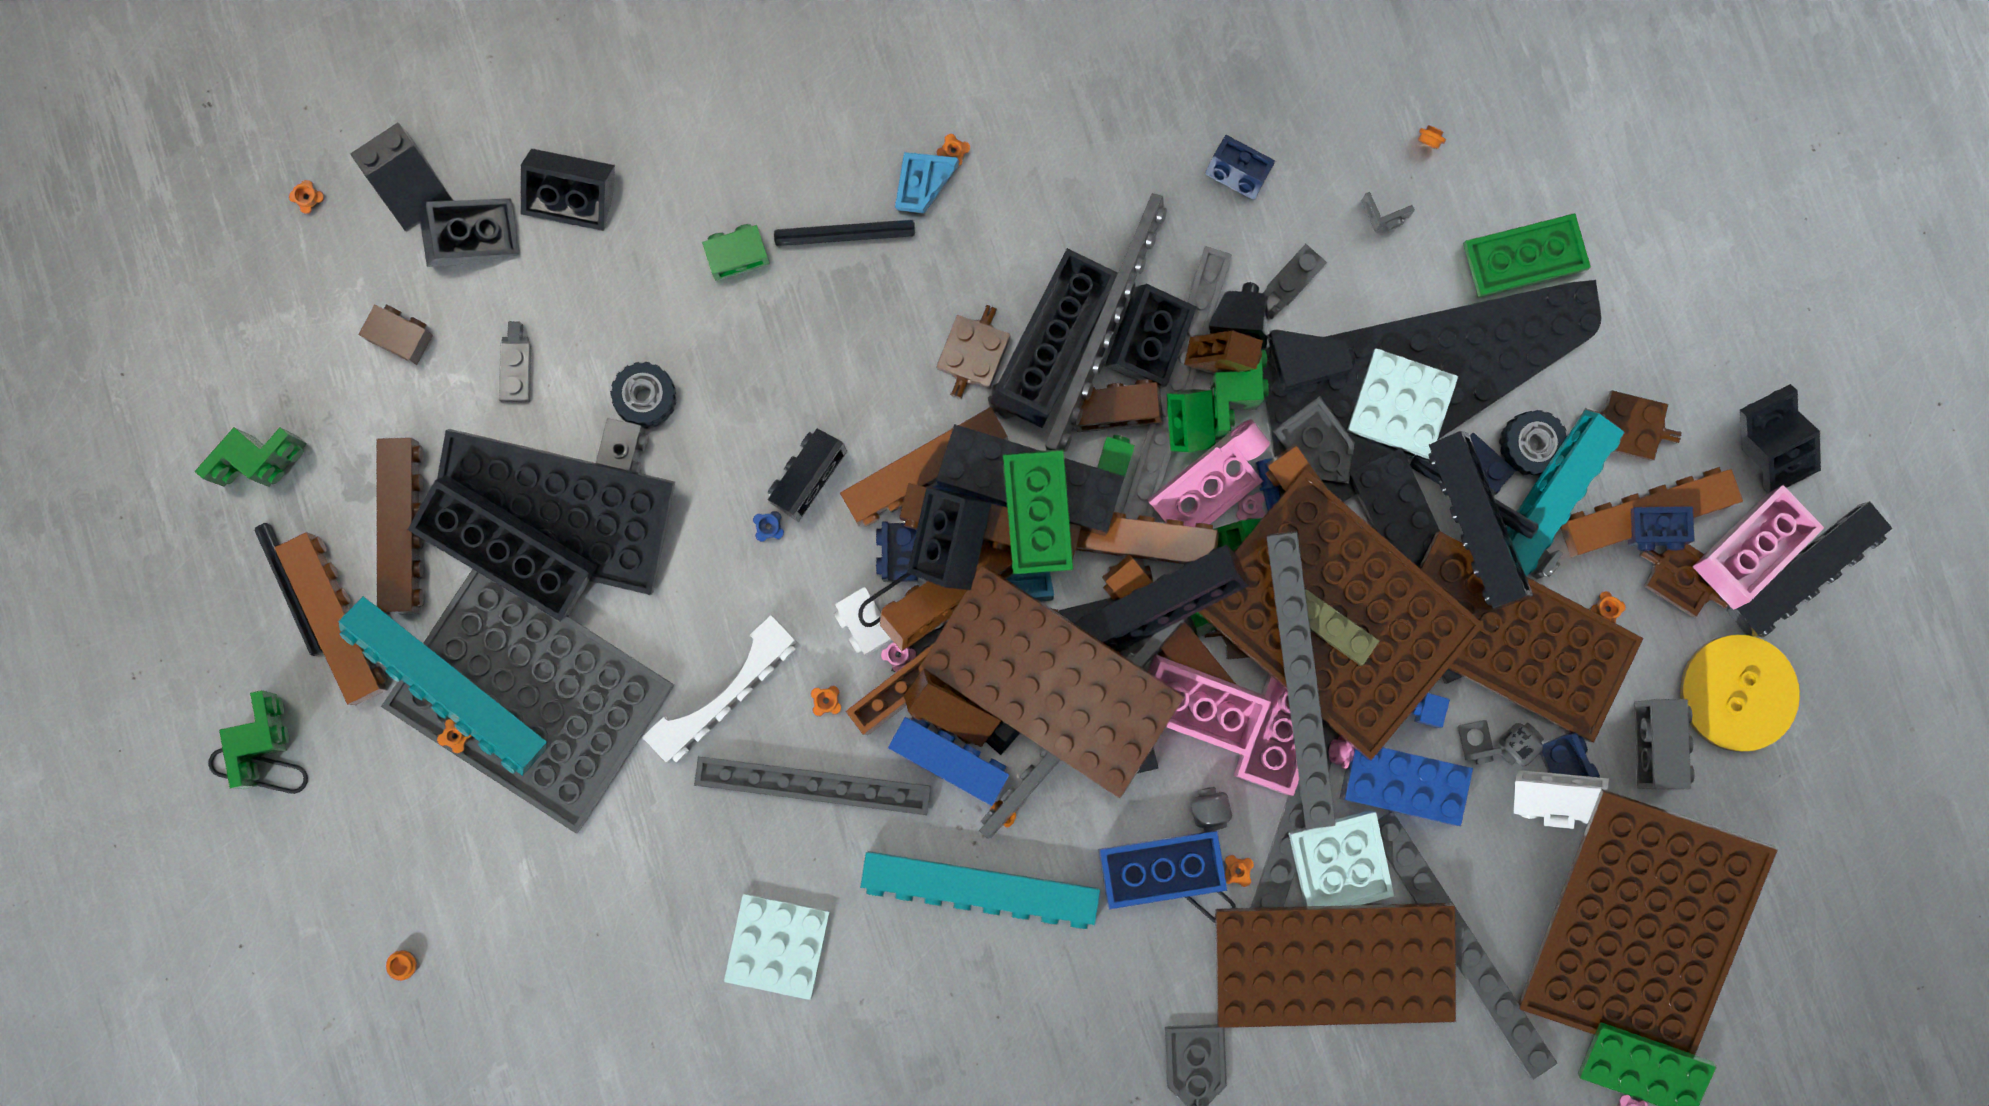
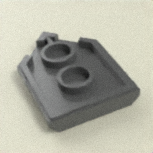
(1320, 441)
(1195, 1062)

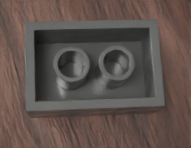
(1663, 744)

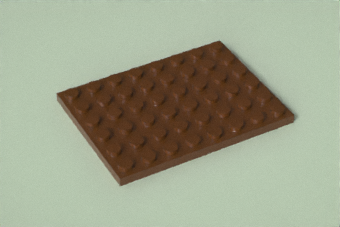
(1372, 586)
(1646, 923)

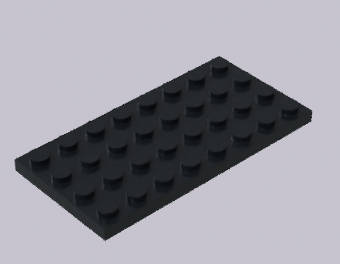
(588, 507)

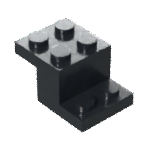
(1780, 439)

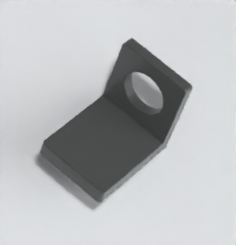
(1391, 220)
(1547, 564)
(1483, 752)

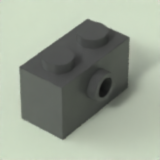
(622, 445)

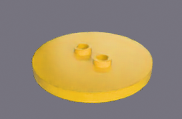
(1740, 692)

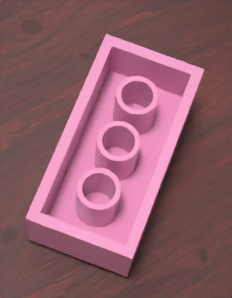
(1758, 547)
(1213, 707)
(1273, 755)

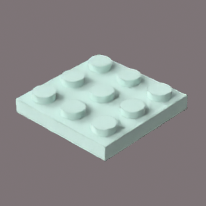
(1402, 403)
(1342, 862)
(777, 946)

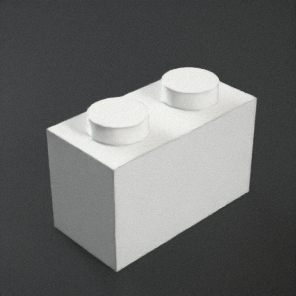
(864, 638)

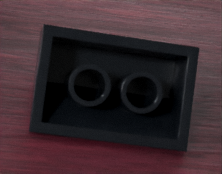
(566, 189)
(1150, 335)
(807, 473)
(949, 538)

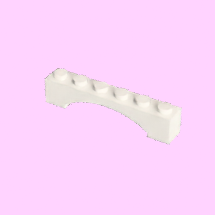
(672, 737)

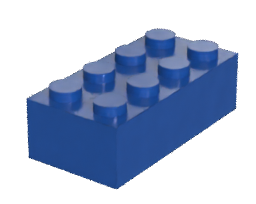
(950, 762)
(1408, 785)
(1162, 869)

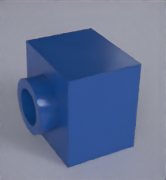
(1431, 710)

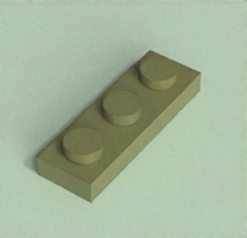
(1339, 630)

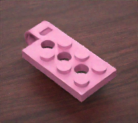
(1240, 444)

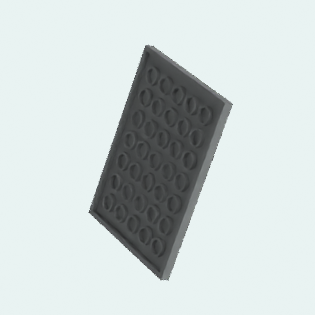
(554, 679)

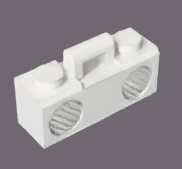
(1556, 794)

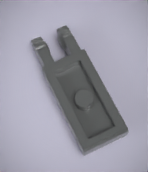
(1294, 278)

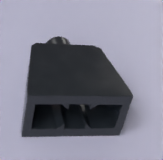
(1243, 313)

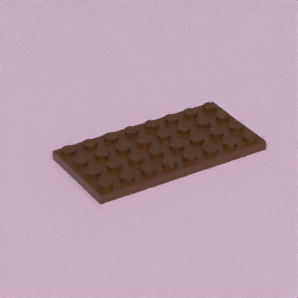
(1538, 650)
(1052, 681)
(1335, 965)

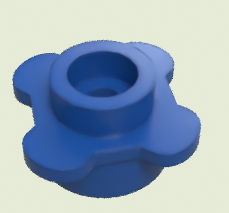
(761, 522)

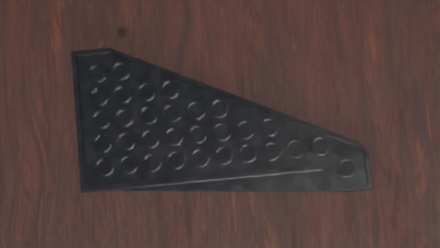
(1485, 344)

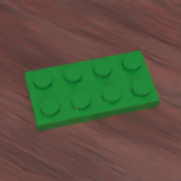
(1526, 255)
(1038, 511)
(1645, 1068)

